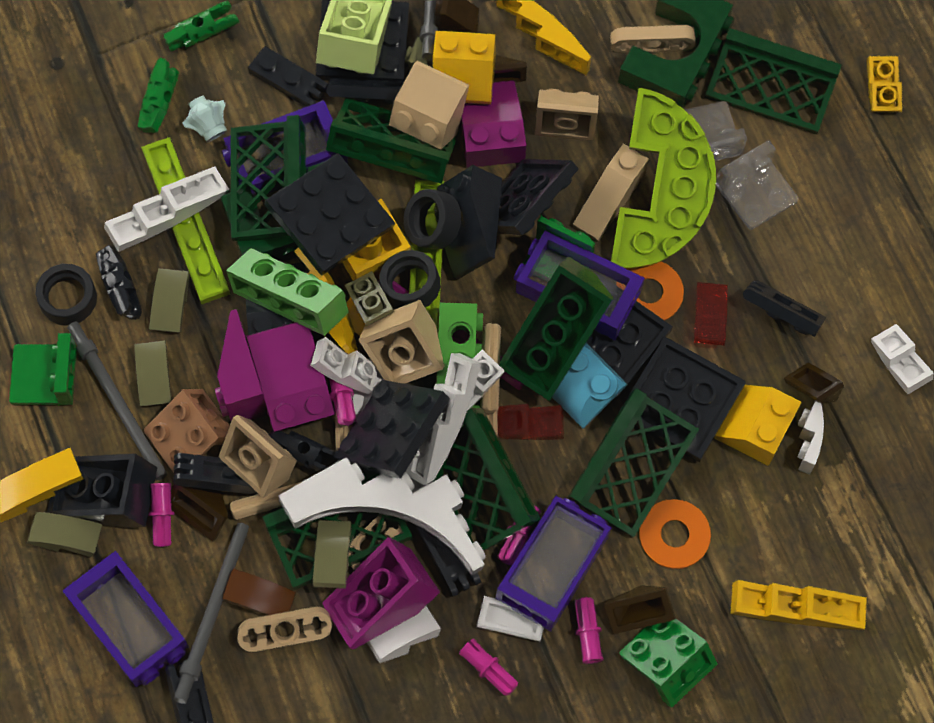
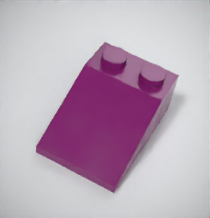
(495, 130)
(238, 380)
(289, 383)
(380, 594)

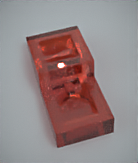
(710, 313)
(529, 423)

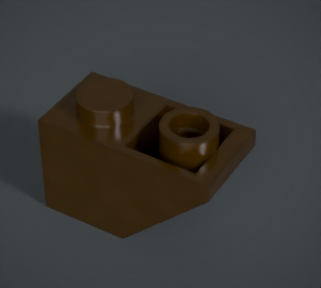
(457, 16)

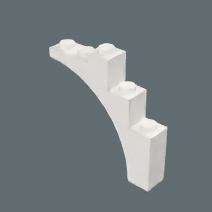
(431, 508)

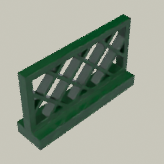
(781, 57)
(380, 147)
(294, 168)
(609, 448)
(502, 475)
(279, 524)

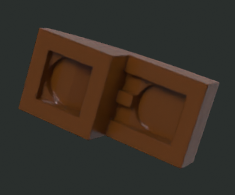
(257, 594)

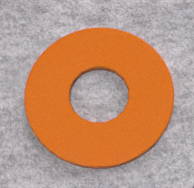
(671, 285)
(670, 556)

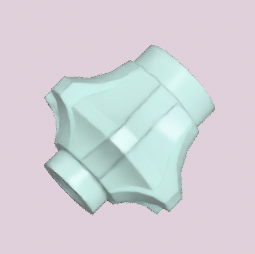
(206, 118)

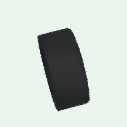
(416, 215)
(409, 260)
(60, 273)

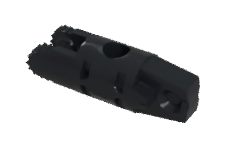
(118, 282)
(297, 444)

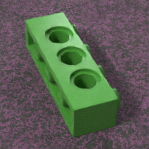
(288, 291)
(454, 318)

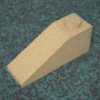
(611, 192)

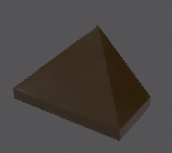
(509, 70)
(815, 383)
(200, 508)
(639, 608)

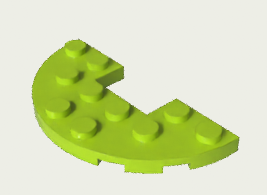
(681, 187)

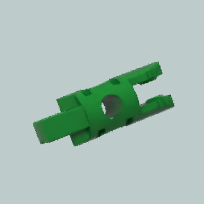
(200, 26)
(157, 96)

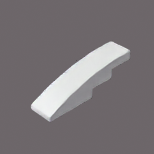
(167, 209)
(459, 387)

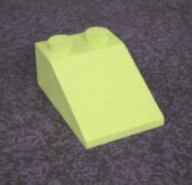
(353, 34)

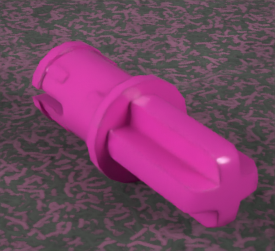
(343, 403)
(161, 513)
(514, 544)
(588, 630)
(488, 667)

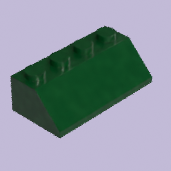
(557, 328)

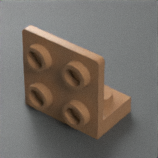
(187, 426)

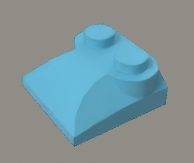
(588, 387)

